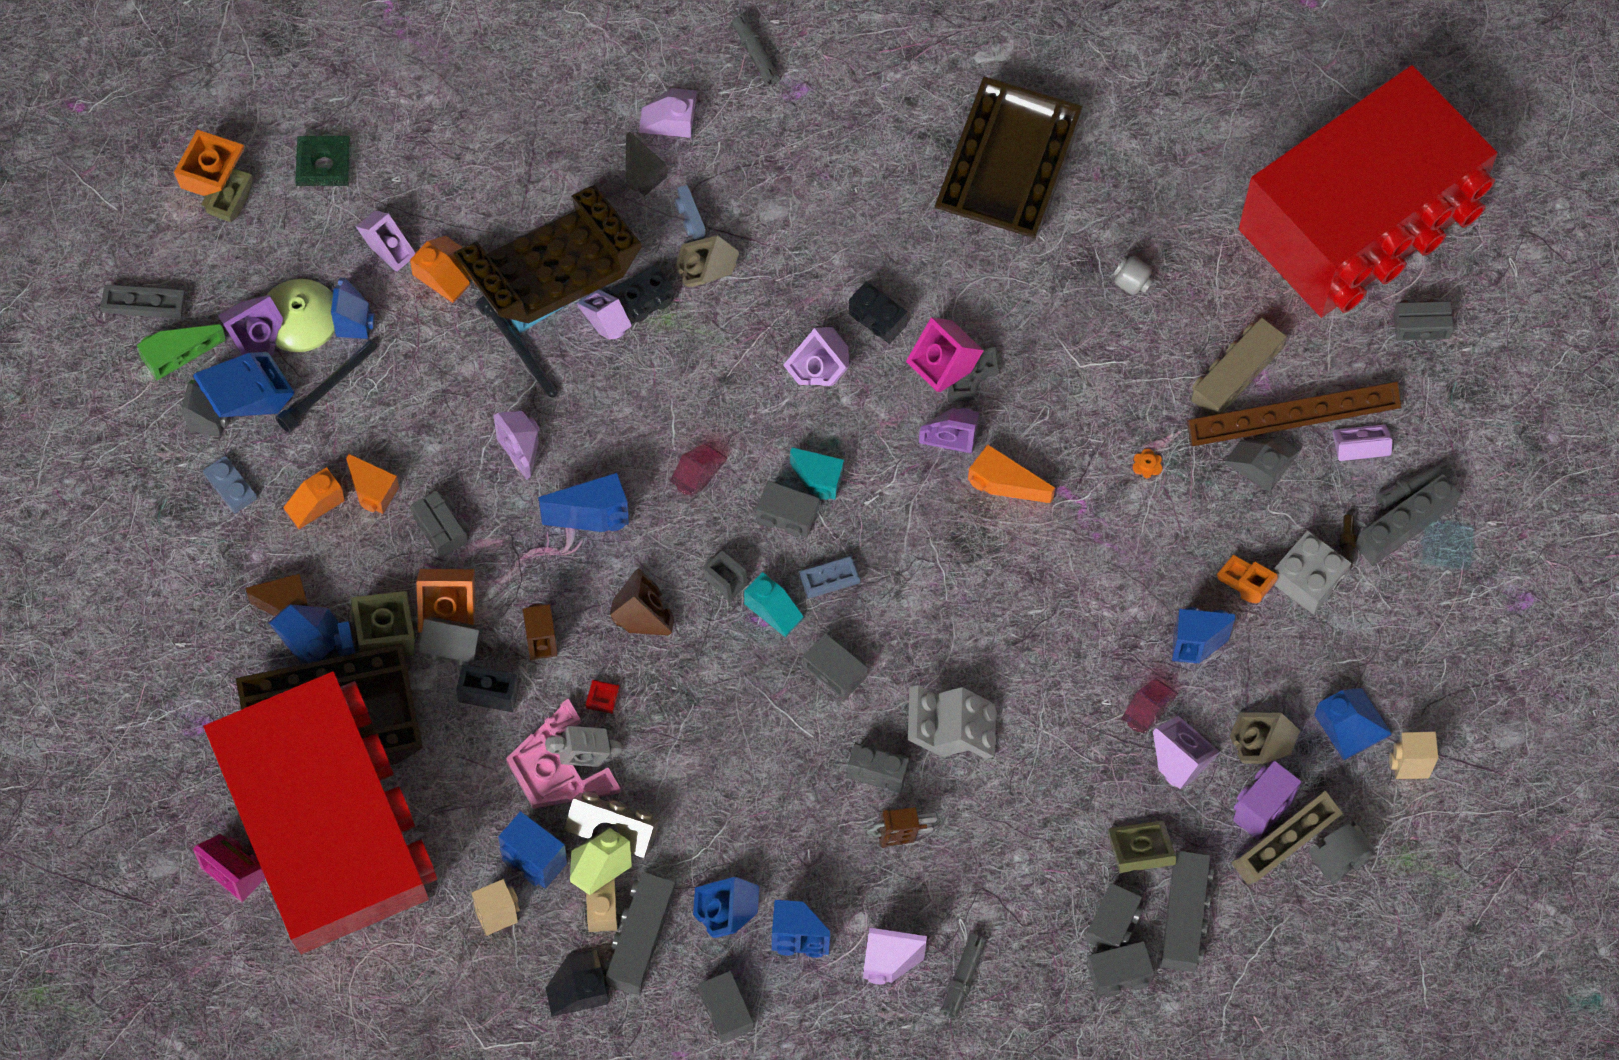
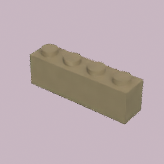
(1238, 368)
(1286, 837)

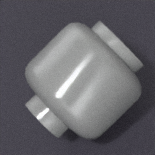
(1133, 275)

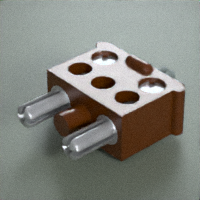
(901, 826)

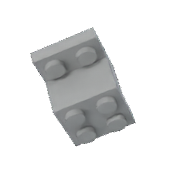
(952, 722)

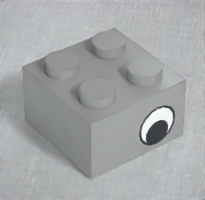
(1311, 572)

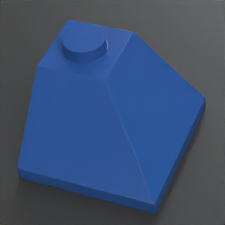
(1351, 722)

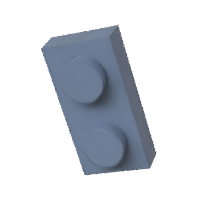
(686, 205)
(229, 484)

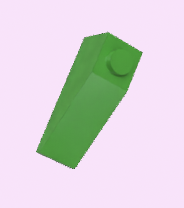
(174, 348)

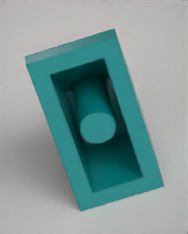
(817, 472)
(772, 604)

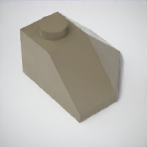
(705, 261)
(1263, 737)

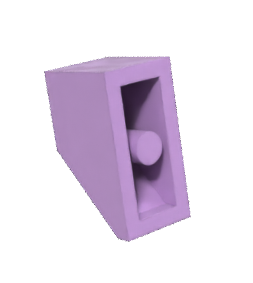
(386, 239)
(605, 314)

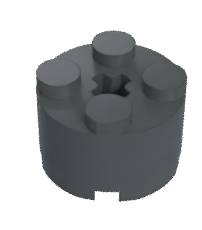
(1342, 851)

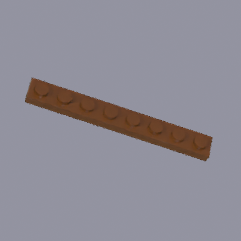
(1293, 413)

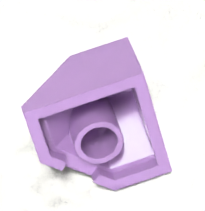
(670, 113)
(819, 358)
(518, 438)

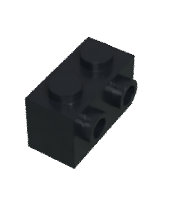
(644, 294)
(877, 312)
(487, 688)

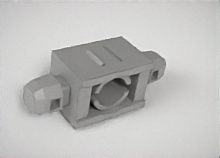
(583, 746)

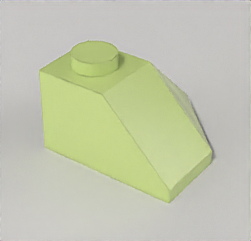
(599, 860)

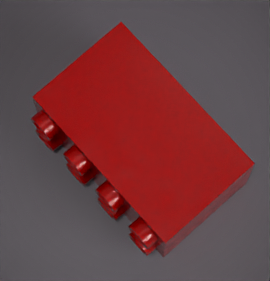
(1368, 193)
(320, 812)

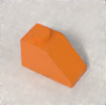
(372, 485)
(314, 498)

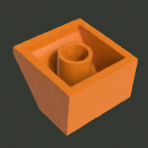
(207, 163)
(446, 595)

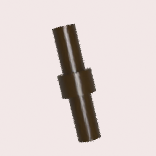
(1348, 538)

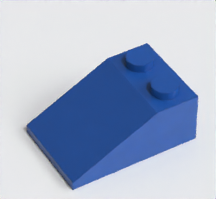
(587, 506)

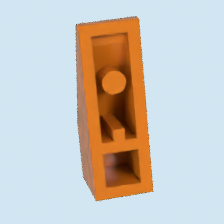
(1006, 478)

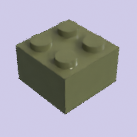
(382, 622)

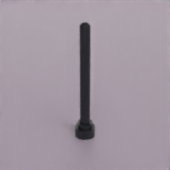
(486, 309)
(289, 418)

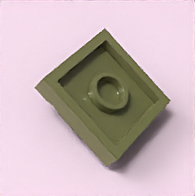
(1142, 846)

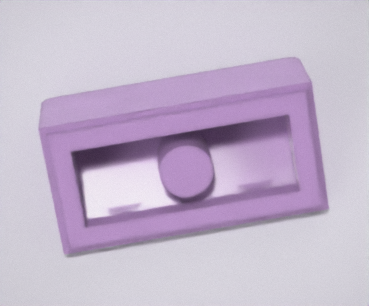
(1362, 442)

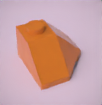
(440, 269)

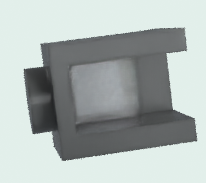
(725, 575)

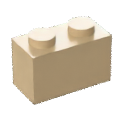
(1414, 755)
(496, 906)

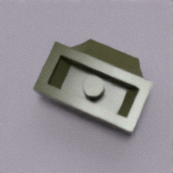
(229, 201)

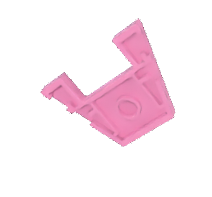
(541, 772)

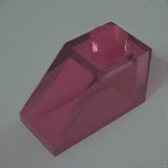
(697, 469)
(1149, 706)

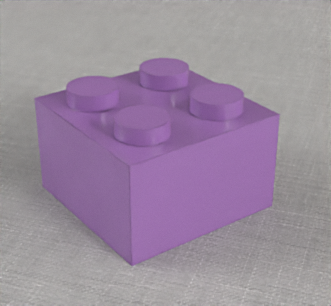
(1266, 799)

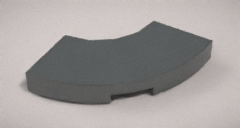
(985, 367)

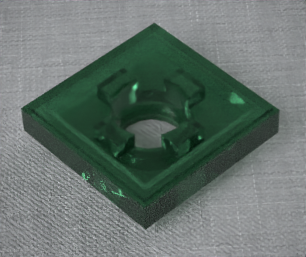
(316, 147)

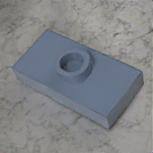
(829, 577)

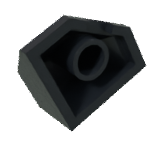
(577, 984)

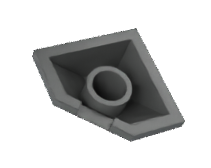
(200, 413)
(1262, 460)

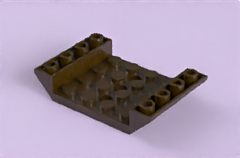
(586, 245)

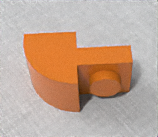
(1250, 580)

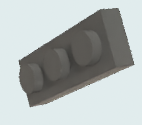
(143, 301)

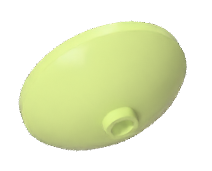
(311, 323)

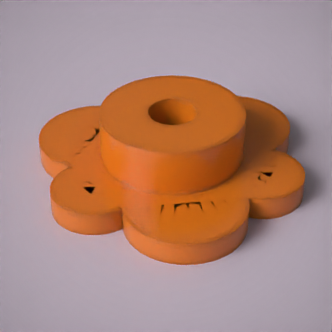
(1147, 469)

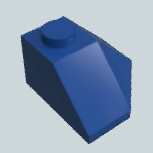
(350, 312)
(306, 631)
(726, 905)

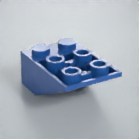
(245, 386)

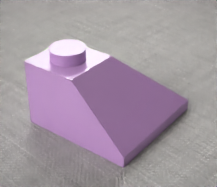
(1181, 752)
(891, 954)

